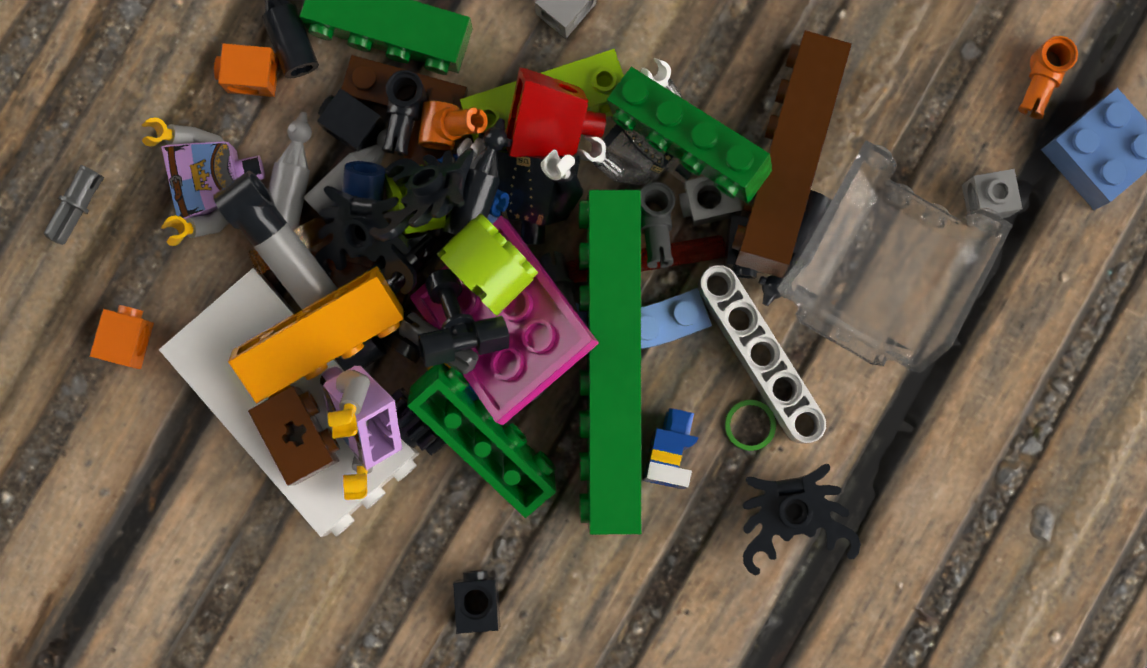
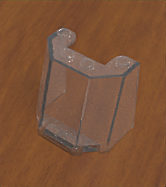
(890, 267)

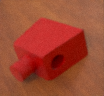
(549, 116)

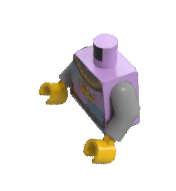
(197, 169)
(364, 419)

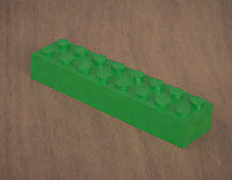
(614, 364)

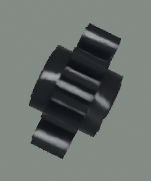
(412, 428)

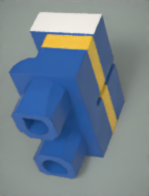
(667, 449)

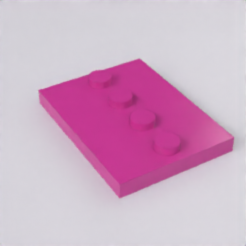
(543, 338)

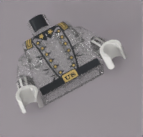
(627, 156)

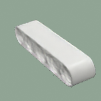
(779, 365)

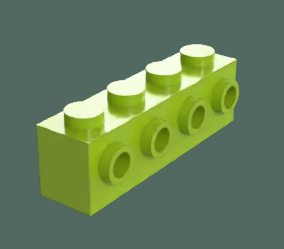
(594, 75)

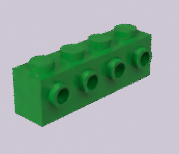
(394, 26)
(689, 135)
(491, 449)

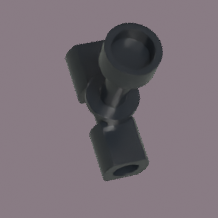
(460, 329)

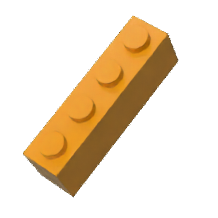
(317, 335)

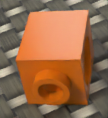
(247, 70)
(122, 337)

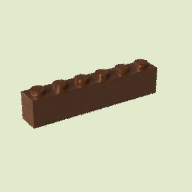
(794, 151)

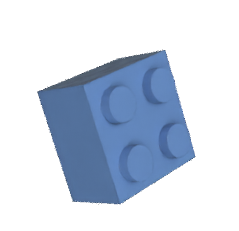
(1102, 150)

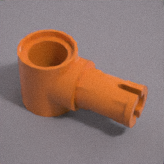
(1047, 76)
(445, 123)

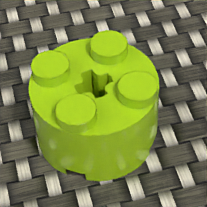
(488, 264)

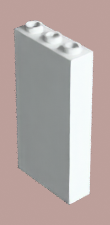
(202, 358)

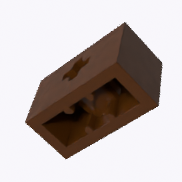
(275, 422)

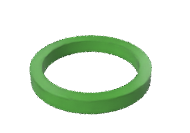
(772, 425)

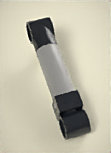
(252, 210)

